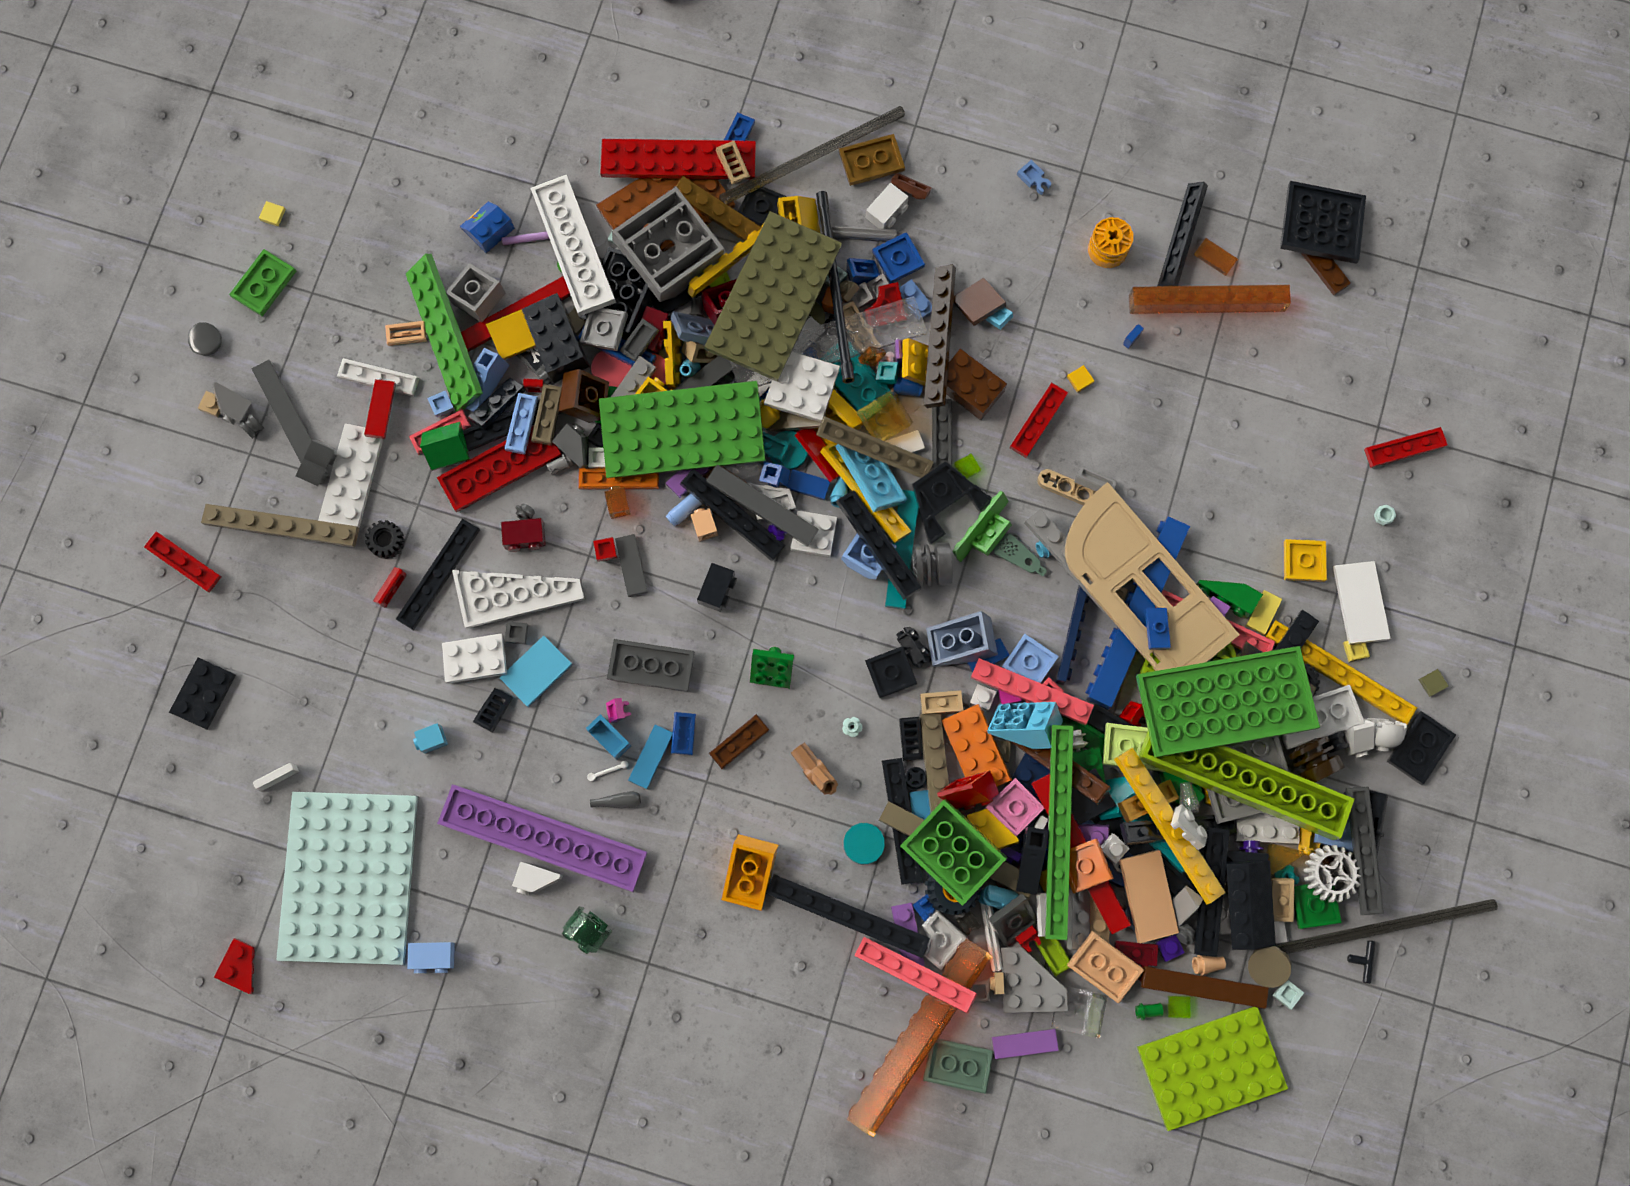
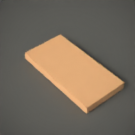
(1148, 896)

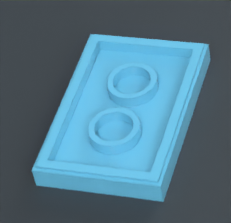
(536, 671)

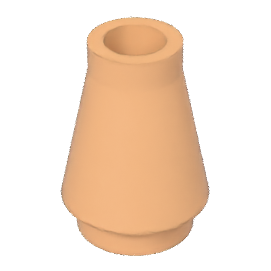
(1207, 964)

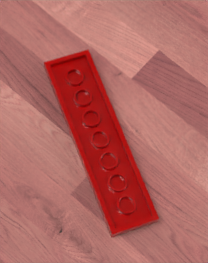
(671, 158)

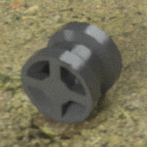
(251, 426)

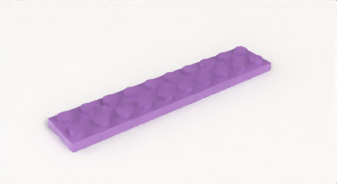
(542, 838)

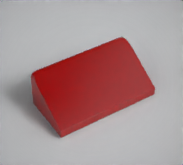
(390, 587)

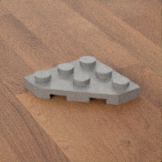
(1030, 985)

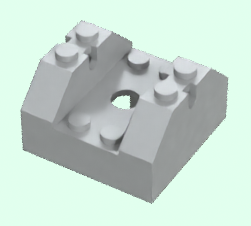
(673, 220)

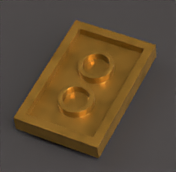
(871, 159)

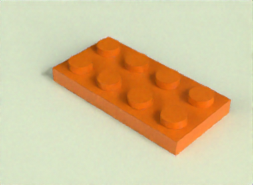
(974, 746)

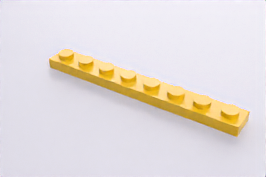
(1162, 816)

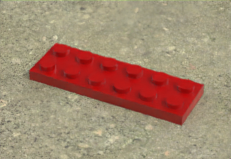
(493, 471)

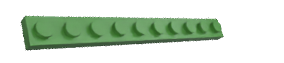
(1059, 832)

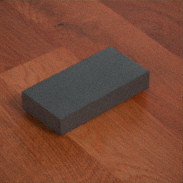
(639, 340)

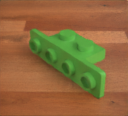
(986, 530)

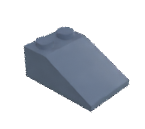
(962, 640)

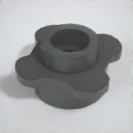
(524, 511)

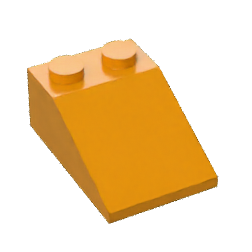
(749, 872)

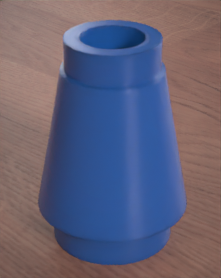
(907, 387)

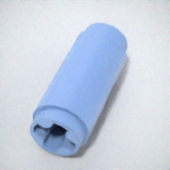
(683, 510)

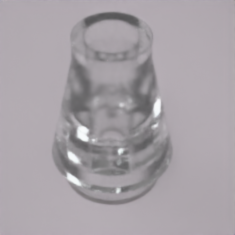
(1188, 797)

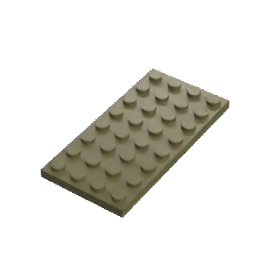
(773, 296)

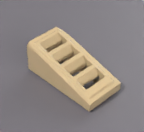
(726, 148)

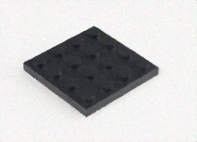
(1323, 222)

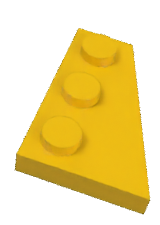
(672, 347)

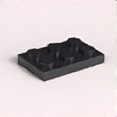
(202, 693)

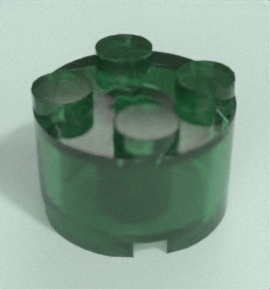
(586, 930)

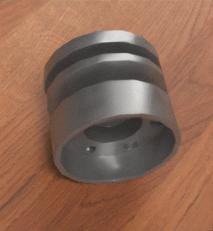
(933, 564)

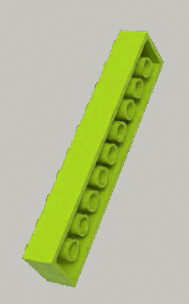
(1259, 786)

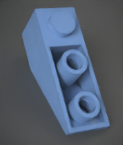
(489, 371)

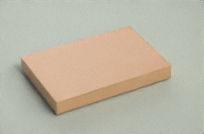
(1105, 967)

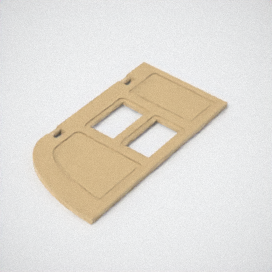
(1113, 548)

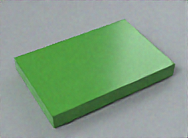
(262, 282)

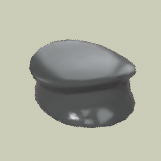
(204, 339)

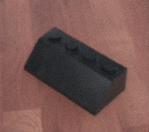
(1250, 904)

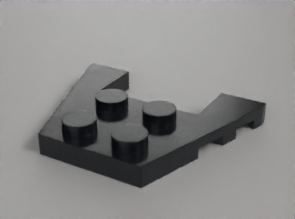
(941, 489)

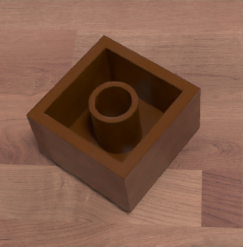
(581, 395)

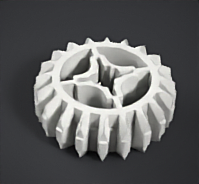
(1340, 859)

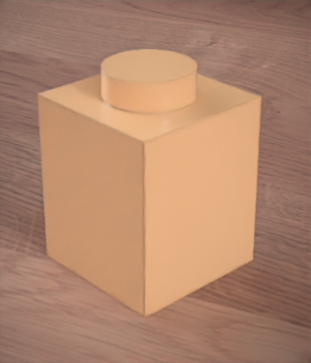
(704, 524)

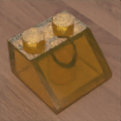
(885, 416)

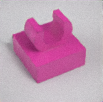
(615, 710)

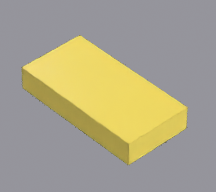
(1264, 613)

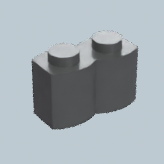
(315, 463)

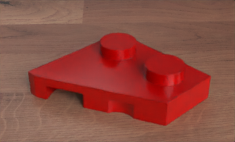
(238, 966)

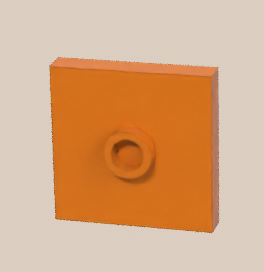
(1088, 866)

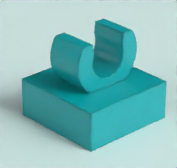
(887, 372)

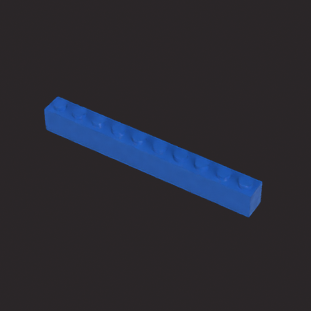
(1121, 651)

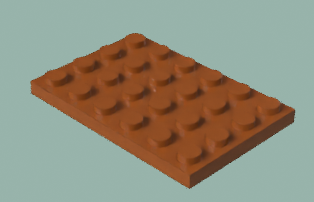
(643, 192)

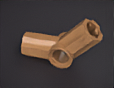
(814, 769)

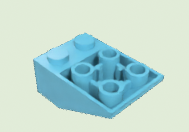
(1026, 723)

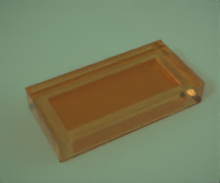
(1215, 256)

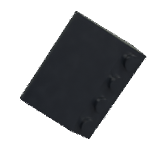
(628, 289)

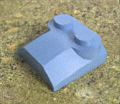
(861, 560)

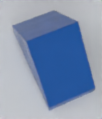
(861, 270)

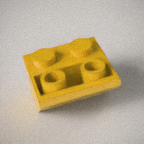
(800, 210)

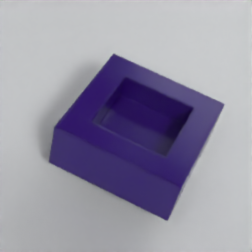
(1013, 856)
(1169, 947)

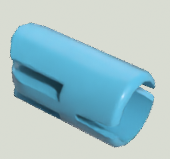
(996, 896)

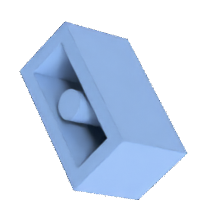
(431, 956)

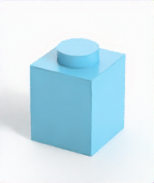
(430, 738)

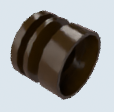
(1316, 760)

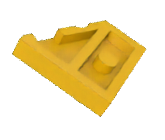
(993, 829)

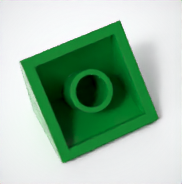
(444, 446)

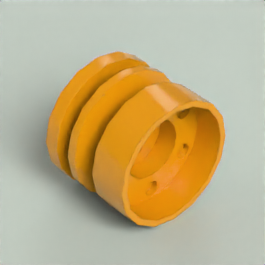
(1109, 252)

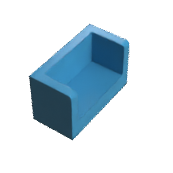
(608, 737)

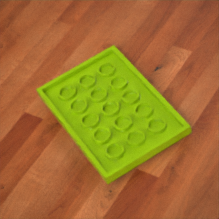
(1212, 1068)

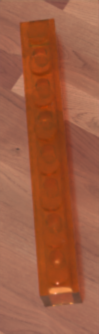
(1209, 299)

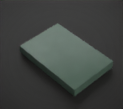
(958, 1066)

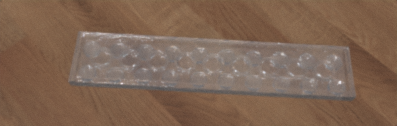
(872, 327)

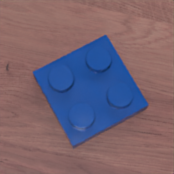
(898, 258)

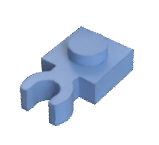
(1032, 175)

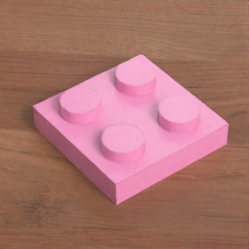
(1015, 807)

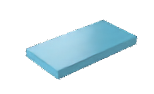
(873, 479)

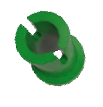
(1147, 1011)

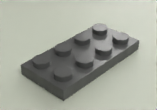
(650, 665)

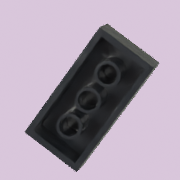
(555, 337)

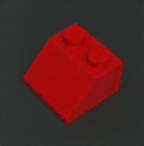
(970, 791)

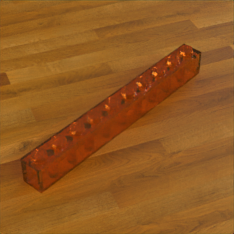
(915, 1042)

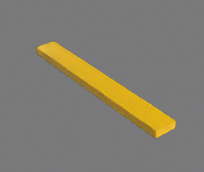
(1346, 675)

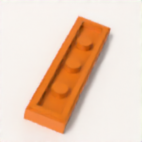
(596, 479)

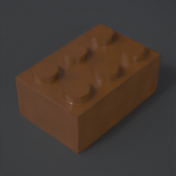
(973, 384)

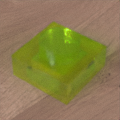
(1179, 1007)

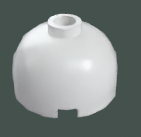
(1386, 733)

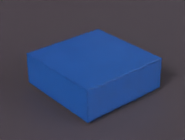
(1133, 336)

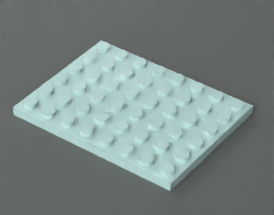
(347, 878)

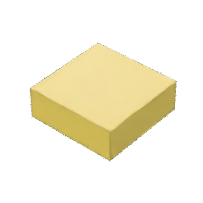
(272, 213)
(1356, 651)

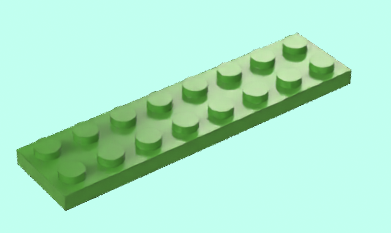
(443, 333)

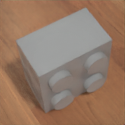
(475, 292)

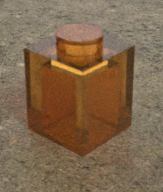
(617, 502)

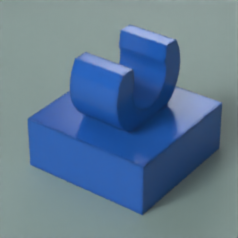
(924, 908)

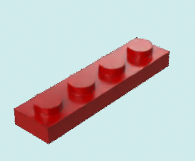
(1038, 420)
(1405, 447)
(182, 562)

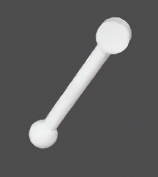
(591, 776)

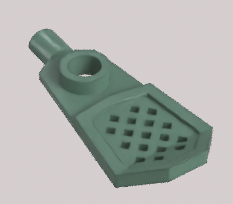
(1019, 556)

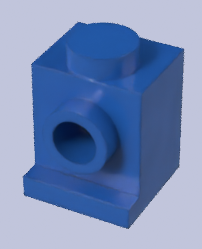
(774, 475)

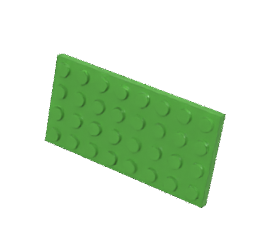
(682, 429)
(1227, 701)

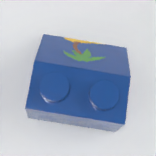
(488, 226)

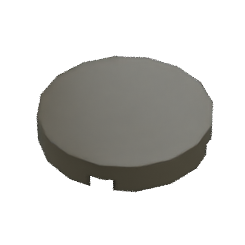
(1269, 967)

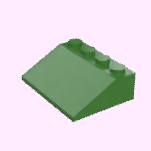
(953, 851)

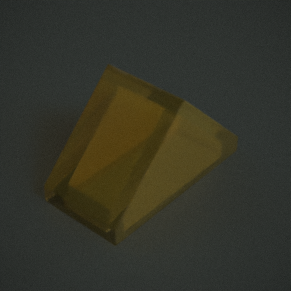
(1282, 856)

